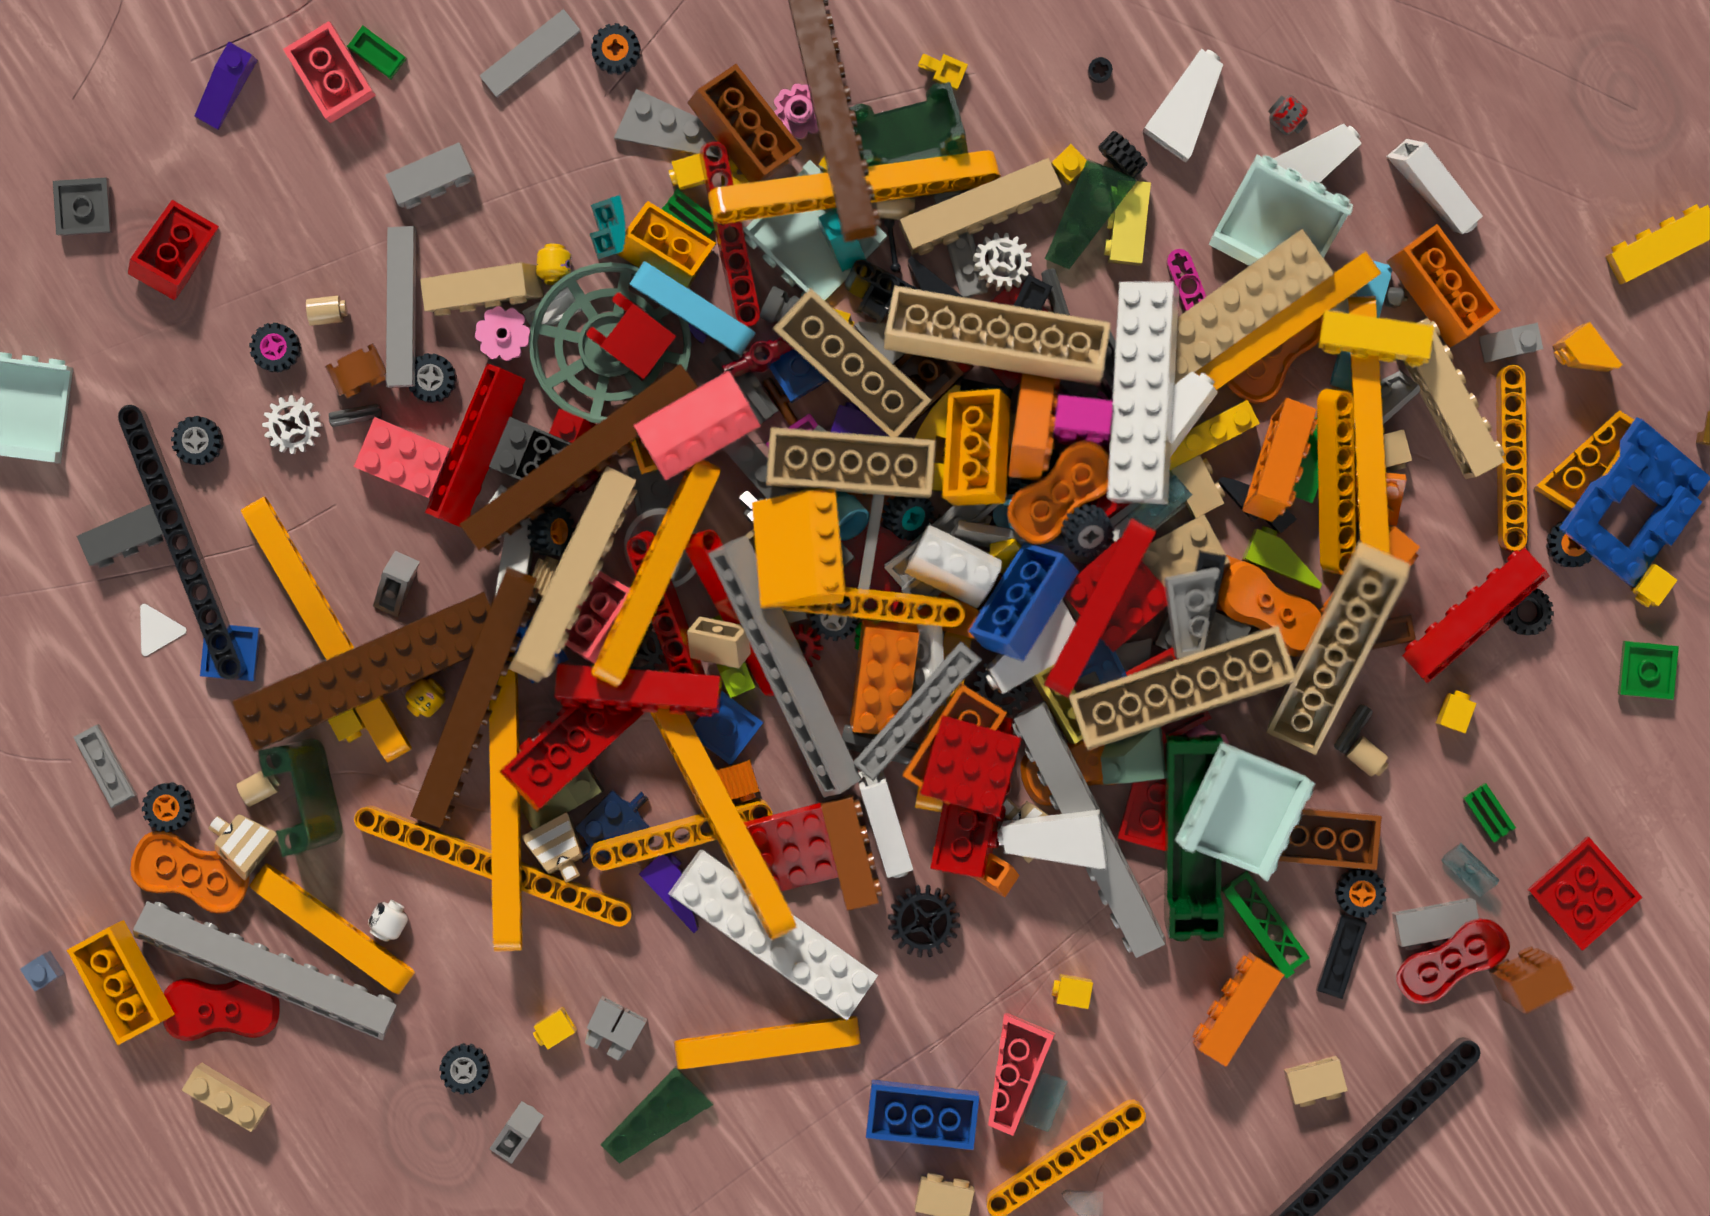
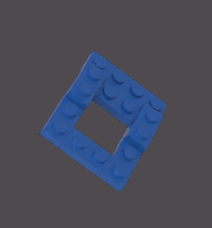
(1660, 474)

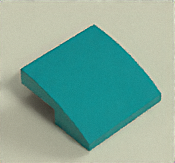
(611, 225)

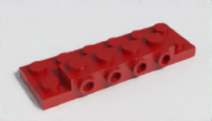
(565, 749)
(967, 834)

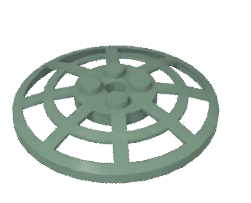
(591, 353)

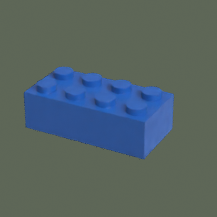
(1023, 601)
(922, 1114)

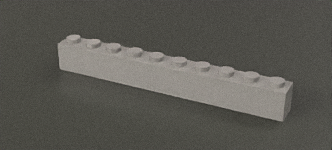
(786, 670)
(1073, 795)
(265, 970)

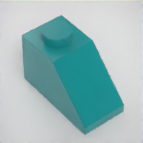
(844, 253)

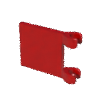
(636, 339)

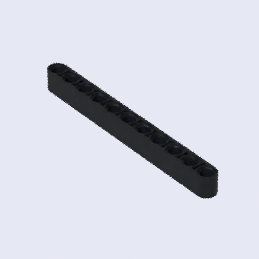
(172, 533)
(1374, 1129)

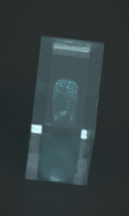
(1154, 514)

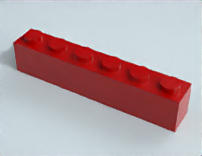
(475, 445)
(1475, 615)
(640, 689)

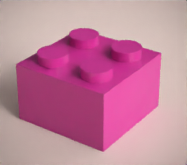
(1082, 420)

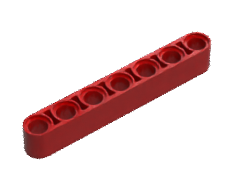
(737, 246)
(697, 549)
(671, 608)
(1099, 608)

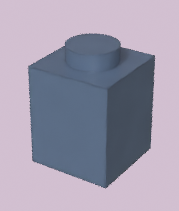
(42, 971)

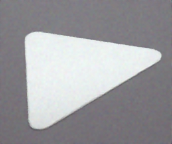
(157, 630)

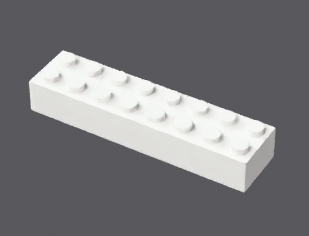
(1143, 392)
(798, 955)

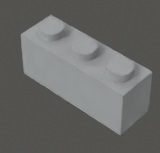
(430, 176)
(1432, 922)

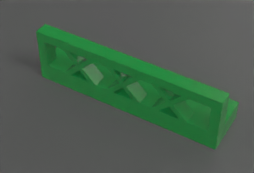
(1258, 931)

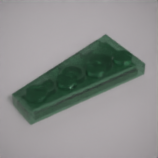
(1091, 204)
(662, 1110)

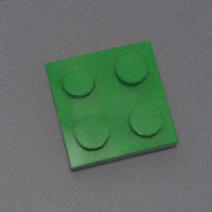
(1648, 670)

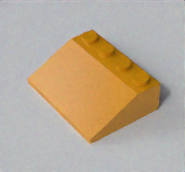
(798, 549)

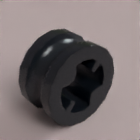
(1096, 77)

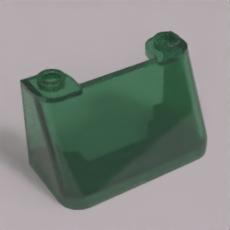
(912, 131)

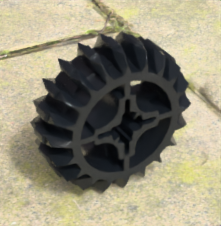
(913, 927)

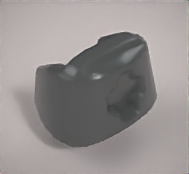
(1395, 297)

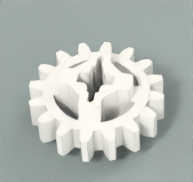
(1001, 273)
(296, 413)

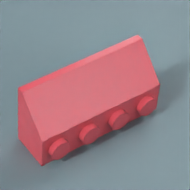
(697, 425)

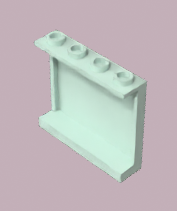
(1274, 207)
(801, 249)
(33, 407)
(1245, 811)

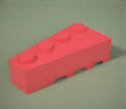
(1018, 1066)

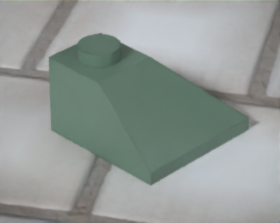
(1134, 758)

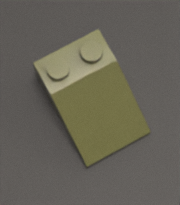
(575, 793)

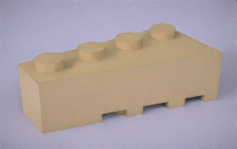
(481, 287)

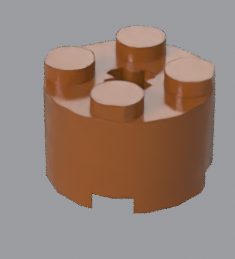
(357, 370)

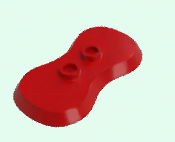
(1434, 972)
(215, 1008)

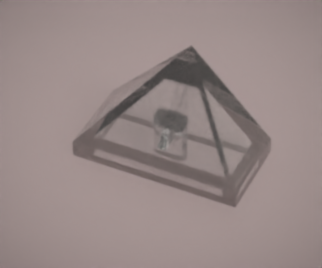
(1085, 1202)

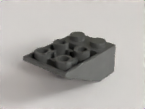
(524, 449)

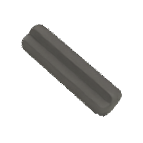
(1056, 295)
(355, 415)
(1353, 729)

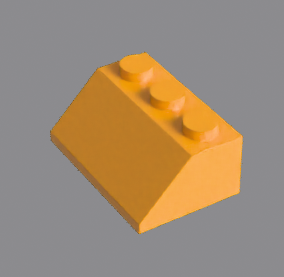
(666, 244)

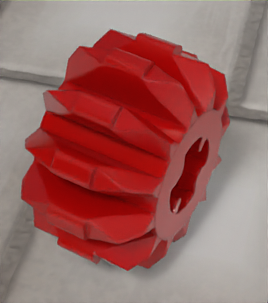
(810, 648)

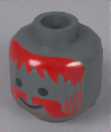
(1288, 115)

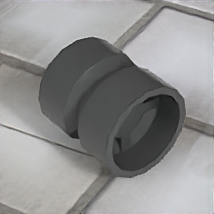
(777, 305)

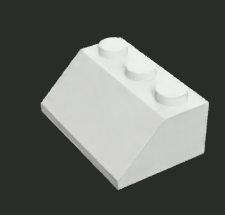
(953, 566)

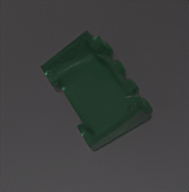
(314, 794)

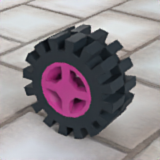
(270, 339)

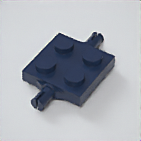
(611, 819)

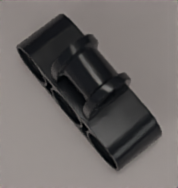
(874, 288)

